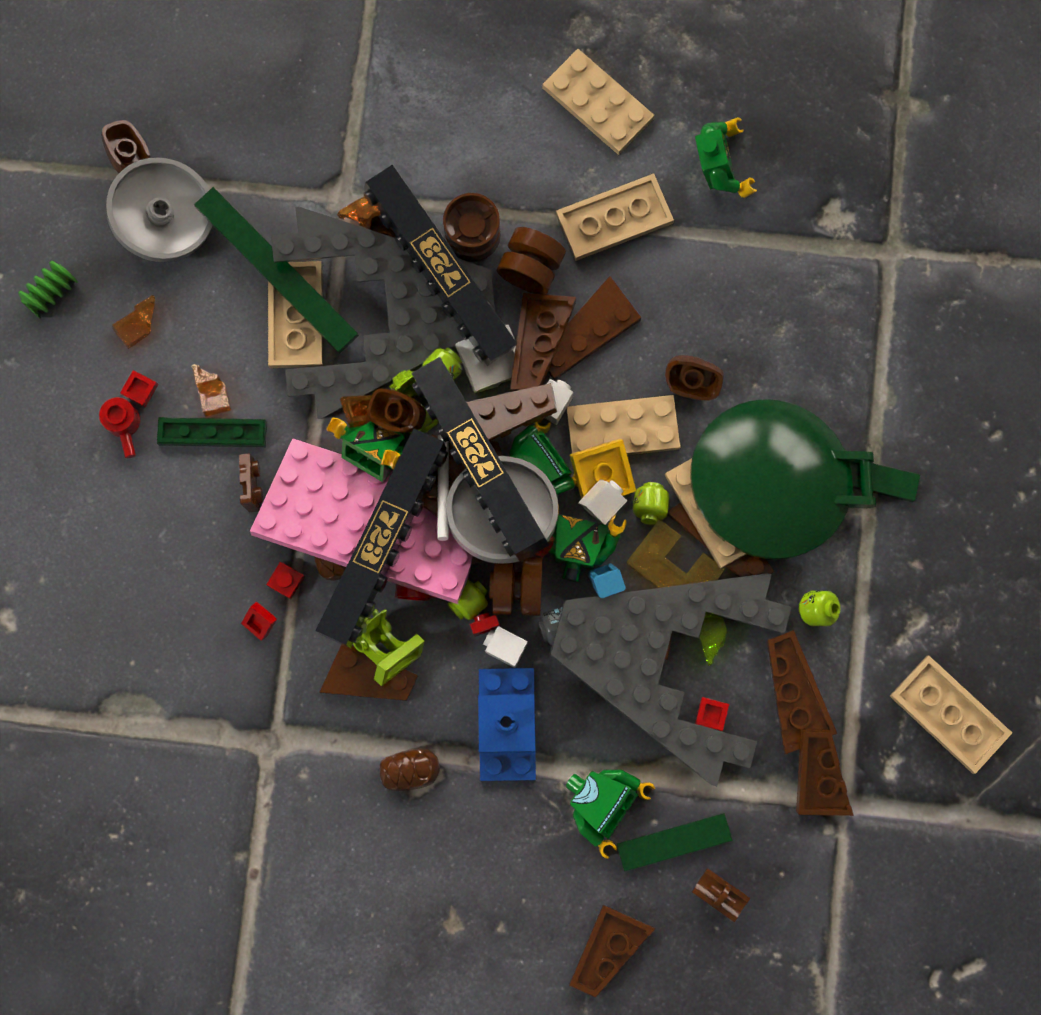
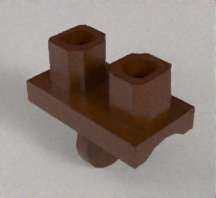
(720, 895)

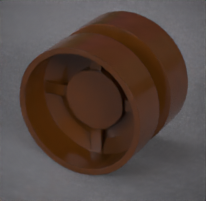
(472, 226)
(531, 260)
(509, 585)

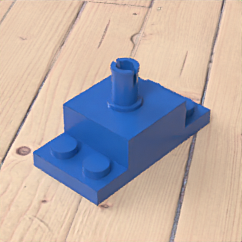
(506, 724)

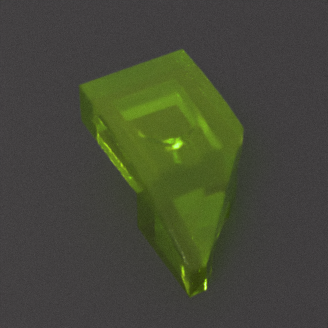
(712, 636)

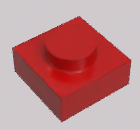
(139, 388)
(285, 580)
(259, 621)
(484, 623)
(712, 714)

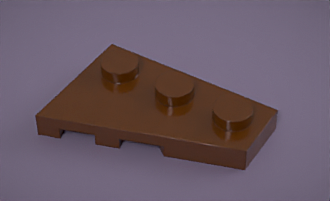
(354, 676)
(607, 949)

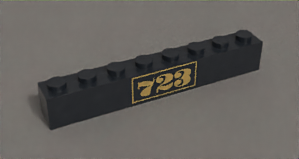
(439, 265)
(479, 459)
(382, 538)

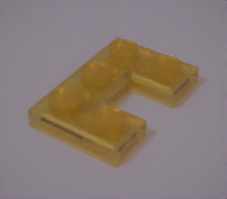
(651, 562)

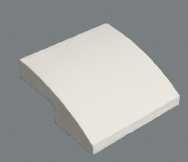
(483, 376)

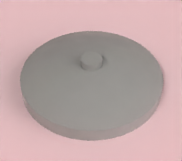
(155, 211)
(471, 523)

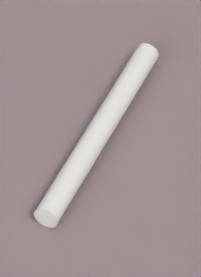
(443, 491)

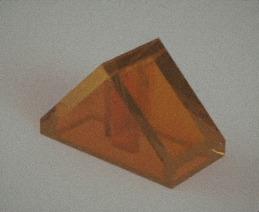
(356, 409)

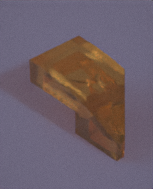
(358, 211)
(136, 324)
(211, 391)

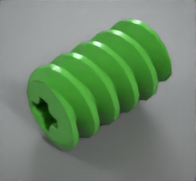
(46, 288)

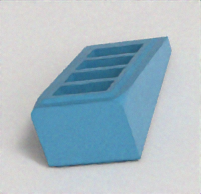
(606, 580)

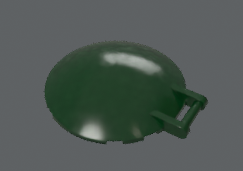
(775, 479)

